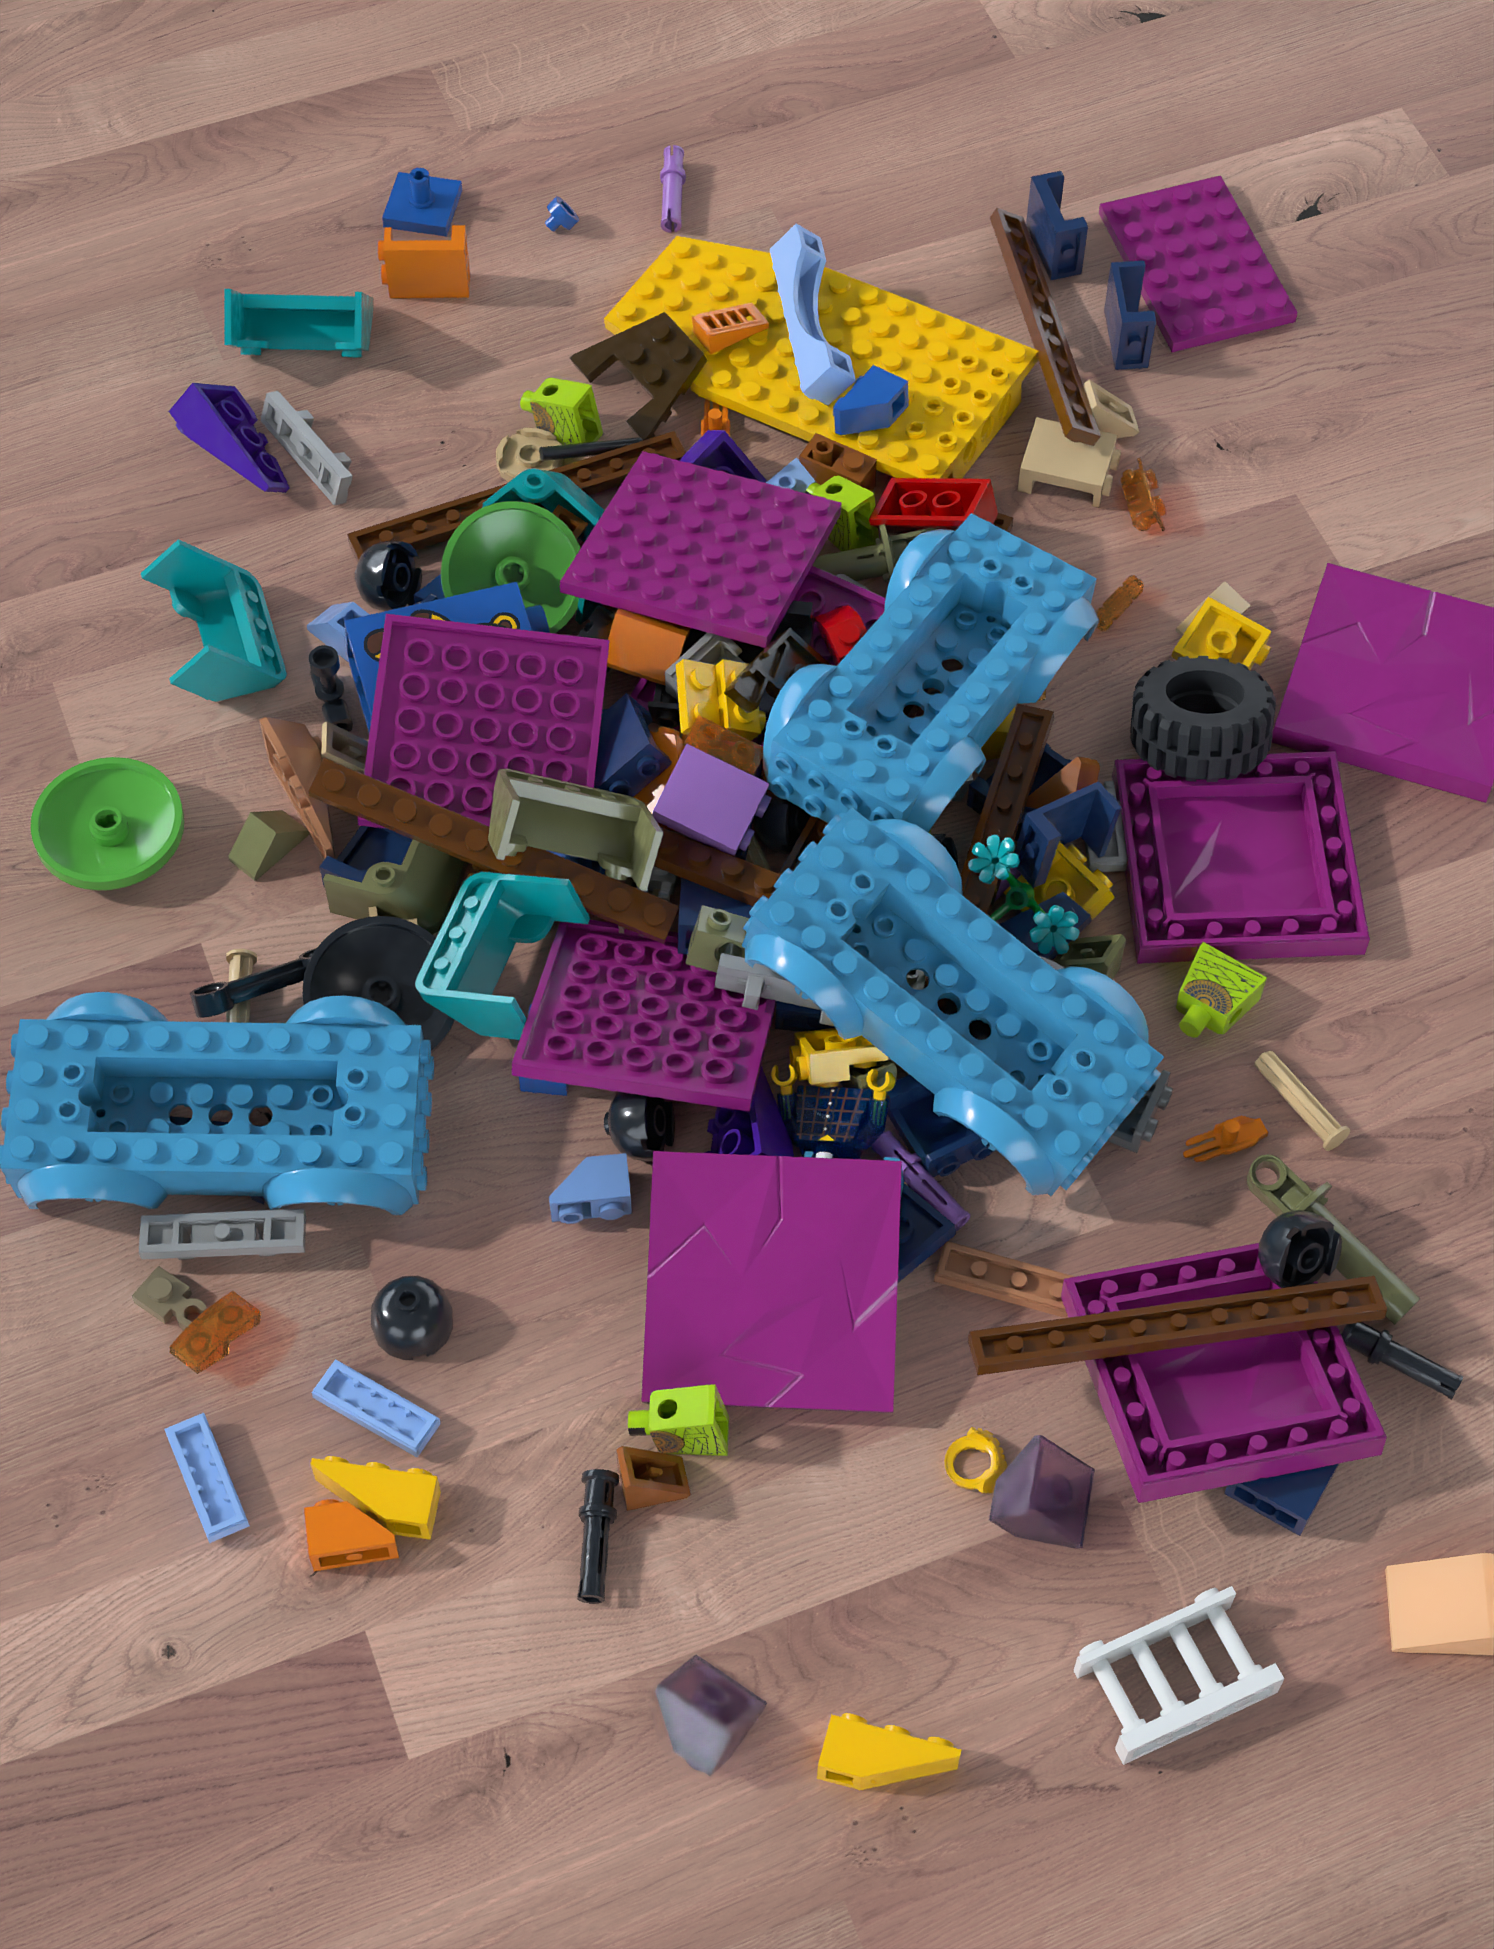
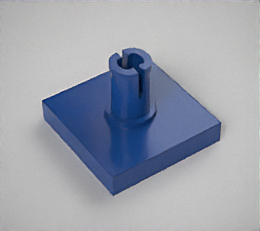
(422, 203)

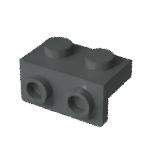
(1140, 1122)

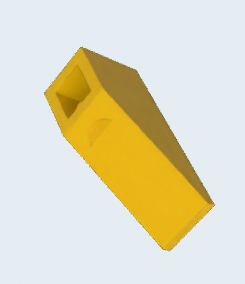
(393, 1498)
(874, 1756)

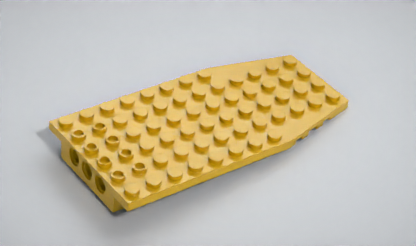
(957, 374)

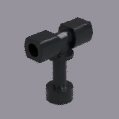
(328, 688)

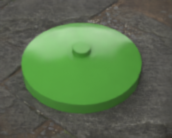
(512, 545)
(107, 823)

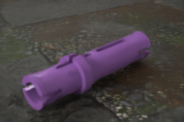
(672, 178)
(920, 1179)

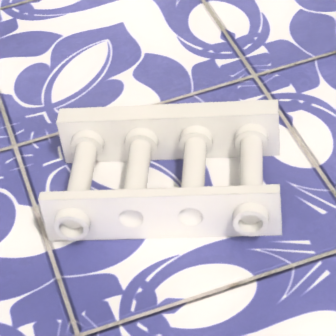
(1177, 1718)

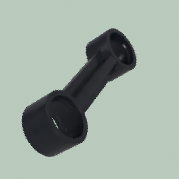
(221, 996)

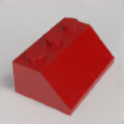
(933, 503)

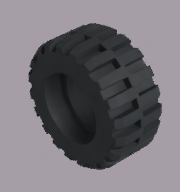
(1202, 718)

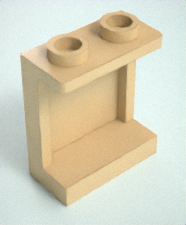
(1068, 464)

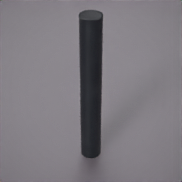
(583, 449)

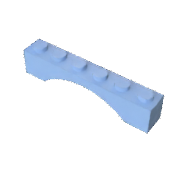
(798, 270)

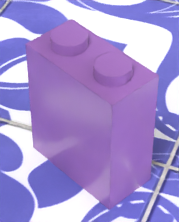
(712, 801)

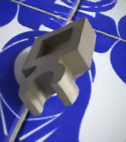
(167, 1297)

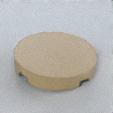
(522, 452)

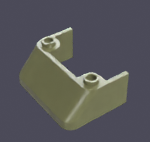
(575, 823)
(416, 889)

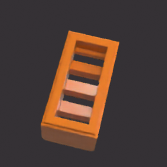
(713, 329)

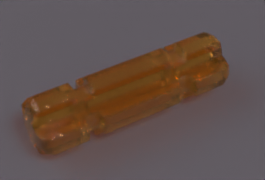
(1119, 601)

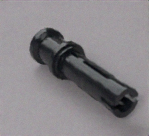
(1381, 1348)
(597, 1517)

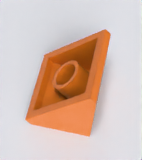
(645, 645)

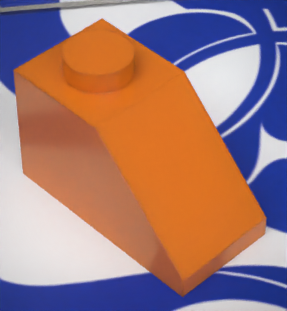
(345, 1536)

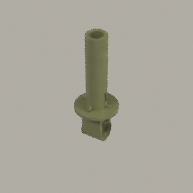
(869, 560)
(1355, 1259)

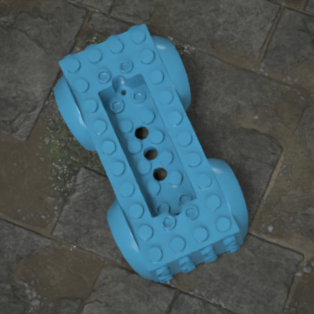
(955, 595)
(1062, 1045)
(109, 1069)

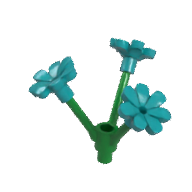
(996, 861)

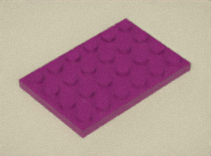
(1200, 261)

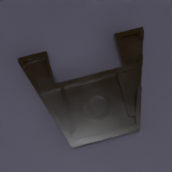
(656, 357)
(772, 670)

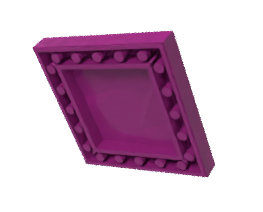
(1395, 683)
(1241, 861)
(774, 1280)
(1224, 1407)

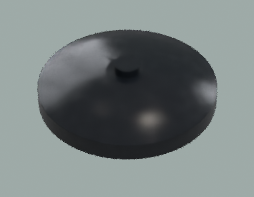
(380, 963)

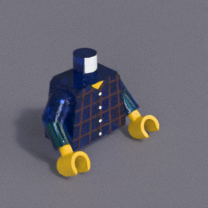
(833, 1119)

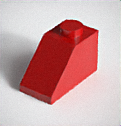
(840, 631)

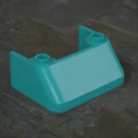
(298, 322)
(550, 490)
(232, 620)
(478, 940)

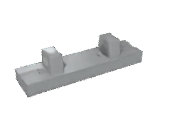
(295, 434)
(758, 982)
(222, 1234)

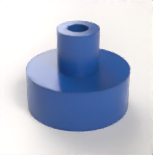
(561, 214)

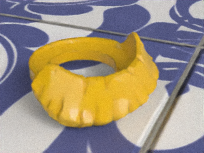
(985, 1443)

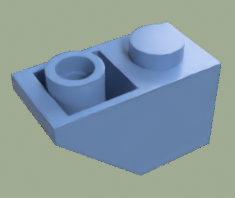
(330, 625)
(593, 1190)

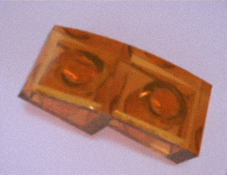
(211, 1332)

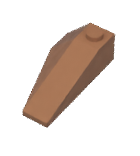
(295, 761)

